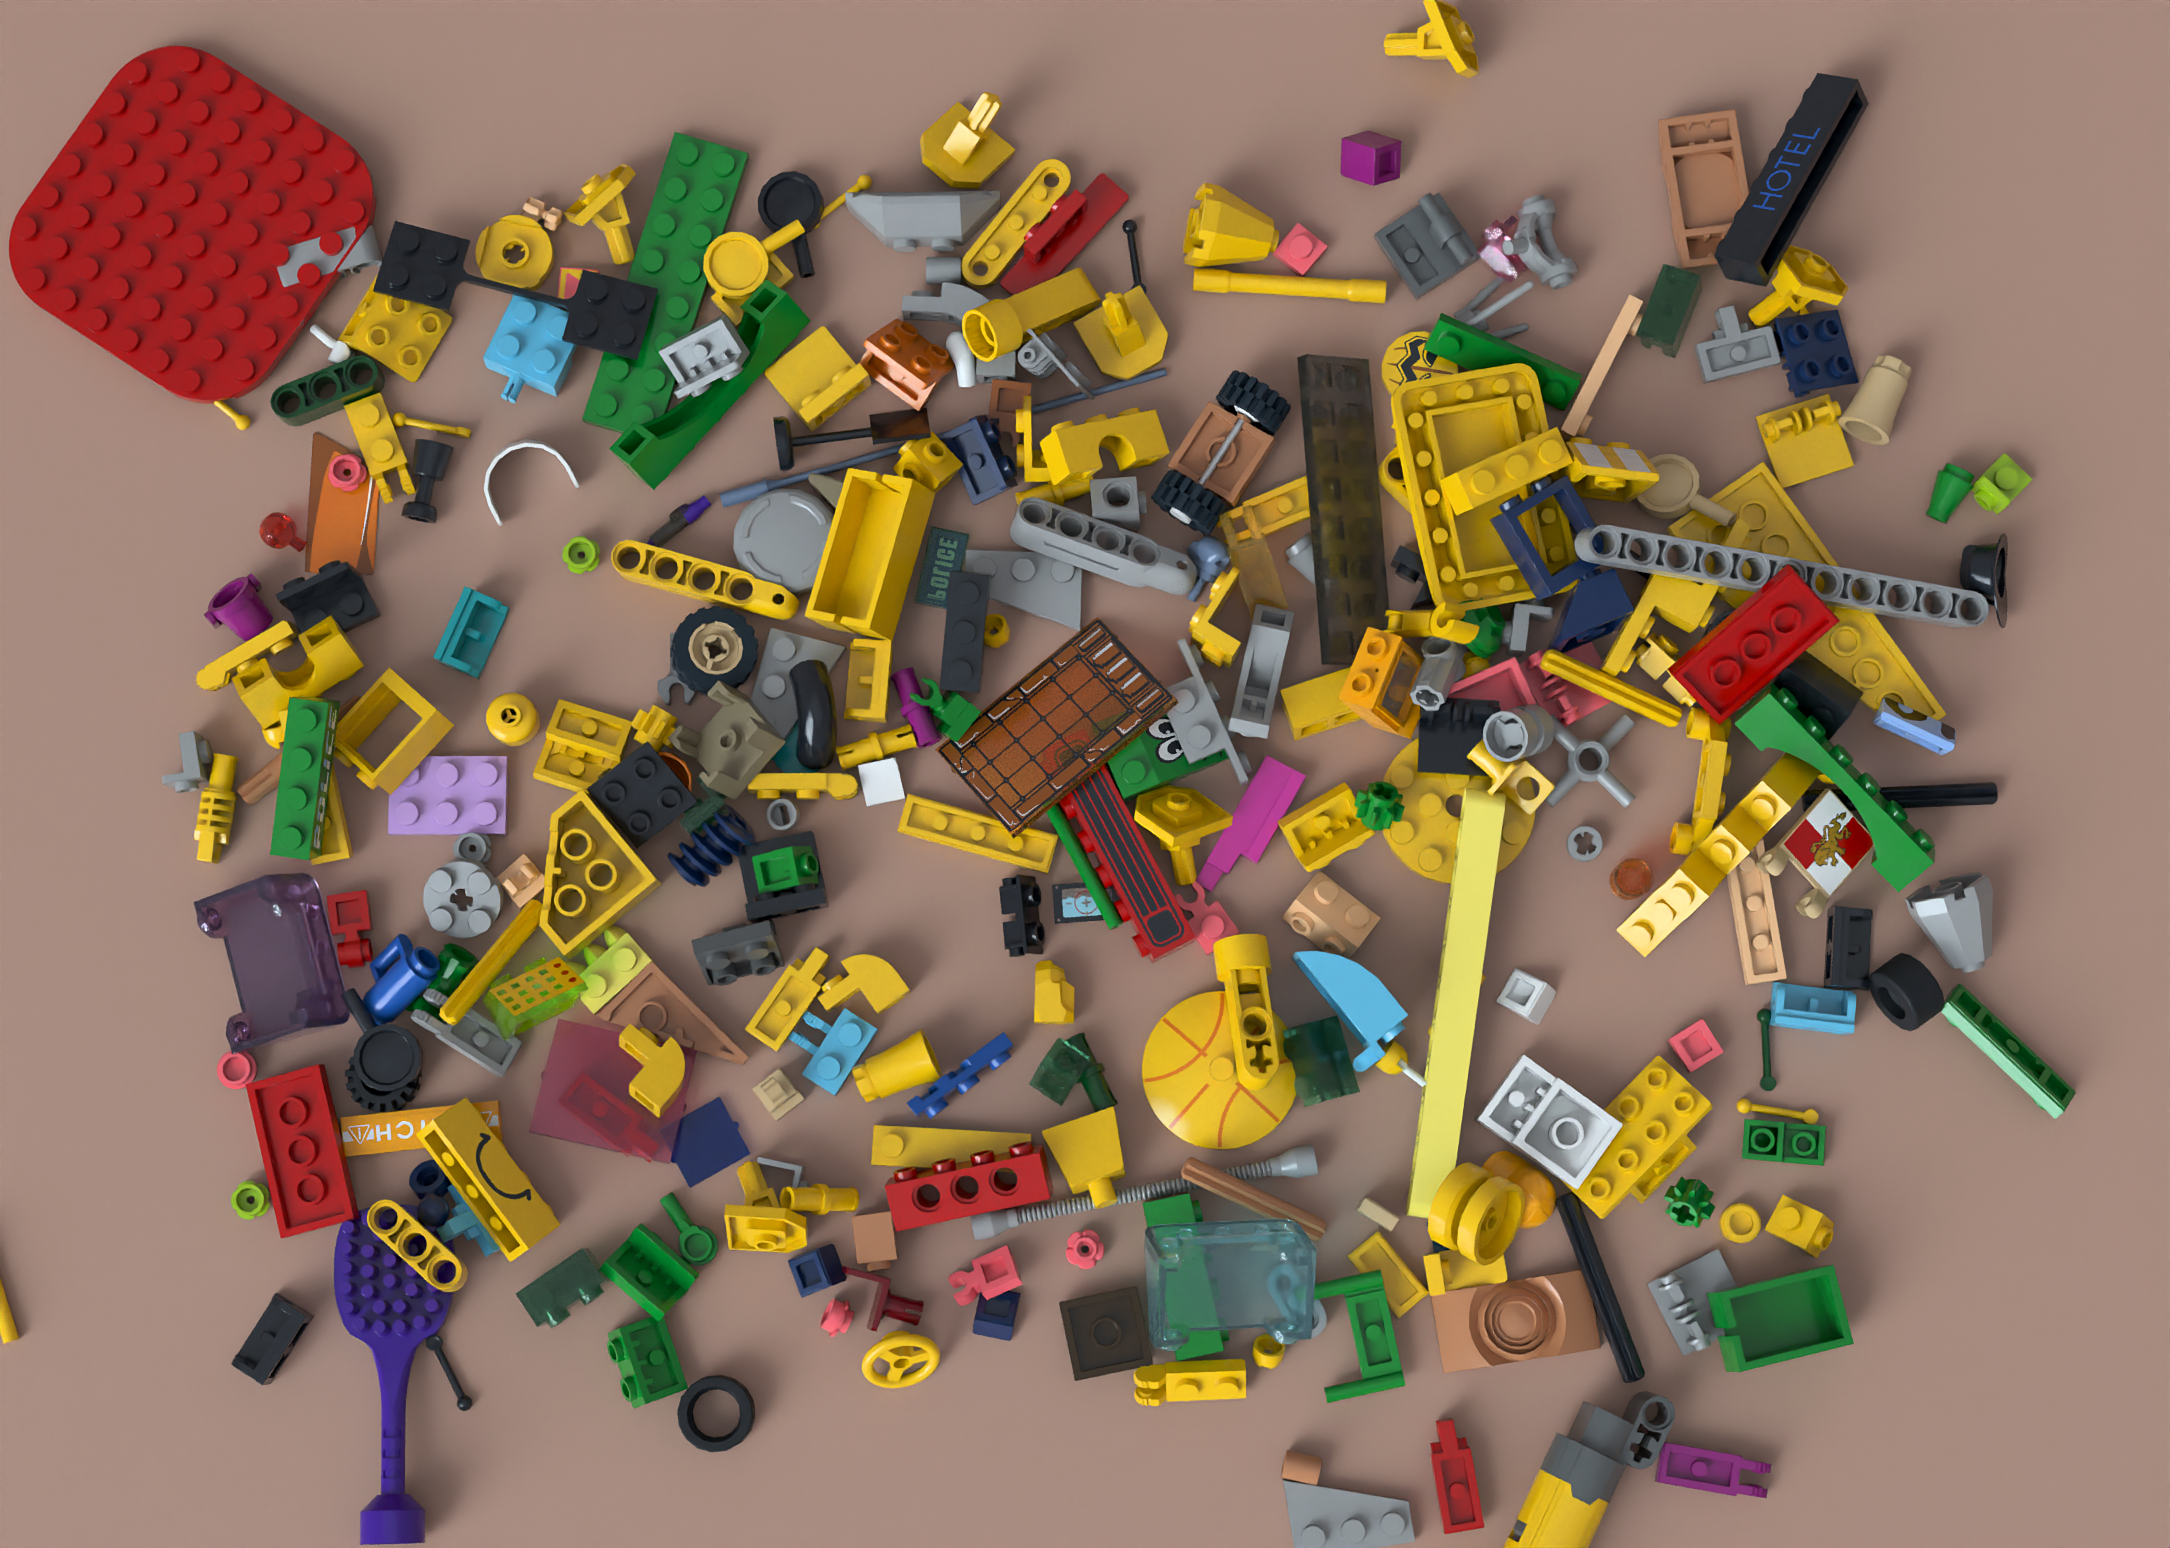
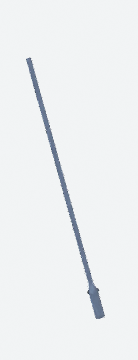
(756, 489)

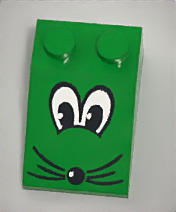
(1154, 761)

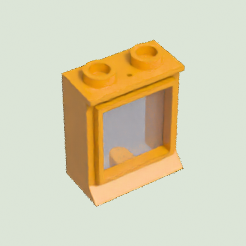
(1382, 683)

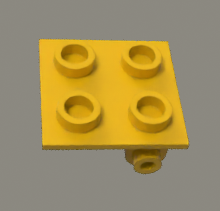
(1805, 440)

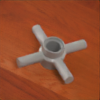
(1600, 749)

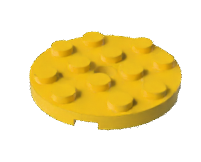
(1428, 833)

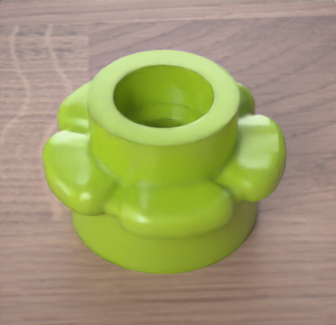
(574, 547)
(240, 1197)

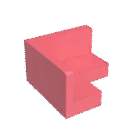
(1498, 683)

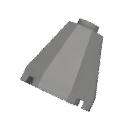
(1957, 918)

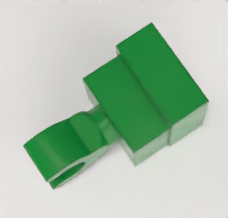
(951, 709)

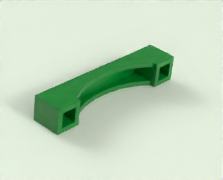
(659, 445)
(1777, 723)

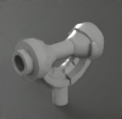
(1549, 263)

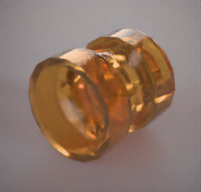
(1636, 874)

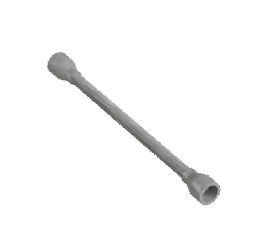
(1295, 1163)

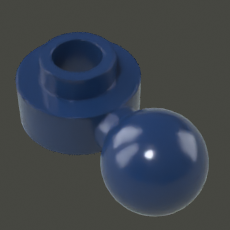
(430, 1186)

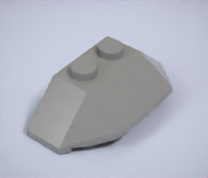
(924, 218)

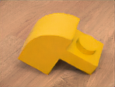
(871, 976)
(663, 1069)

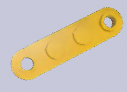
(1006, 233)

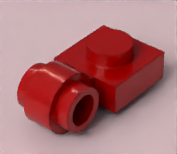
(348, 916)

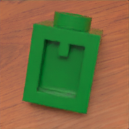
(785, 868)

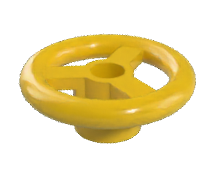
(900, 1352)

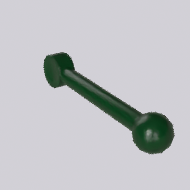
(1767, 1082)

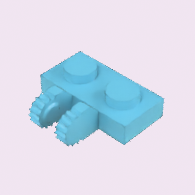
(839, 1050)

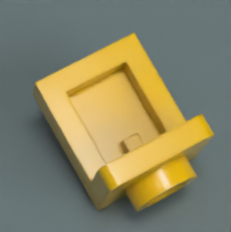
(1801, 1226)

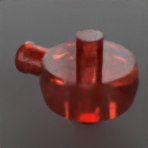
(280, 531)

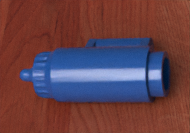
(402, 982)

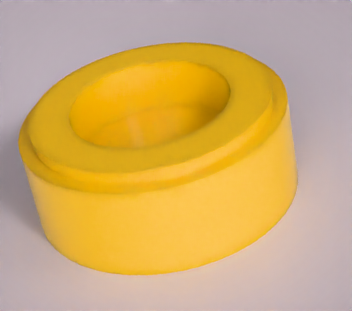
(1739, 1223)

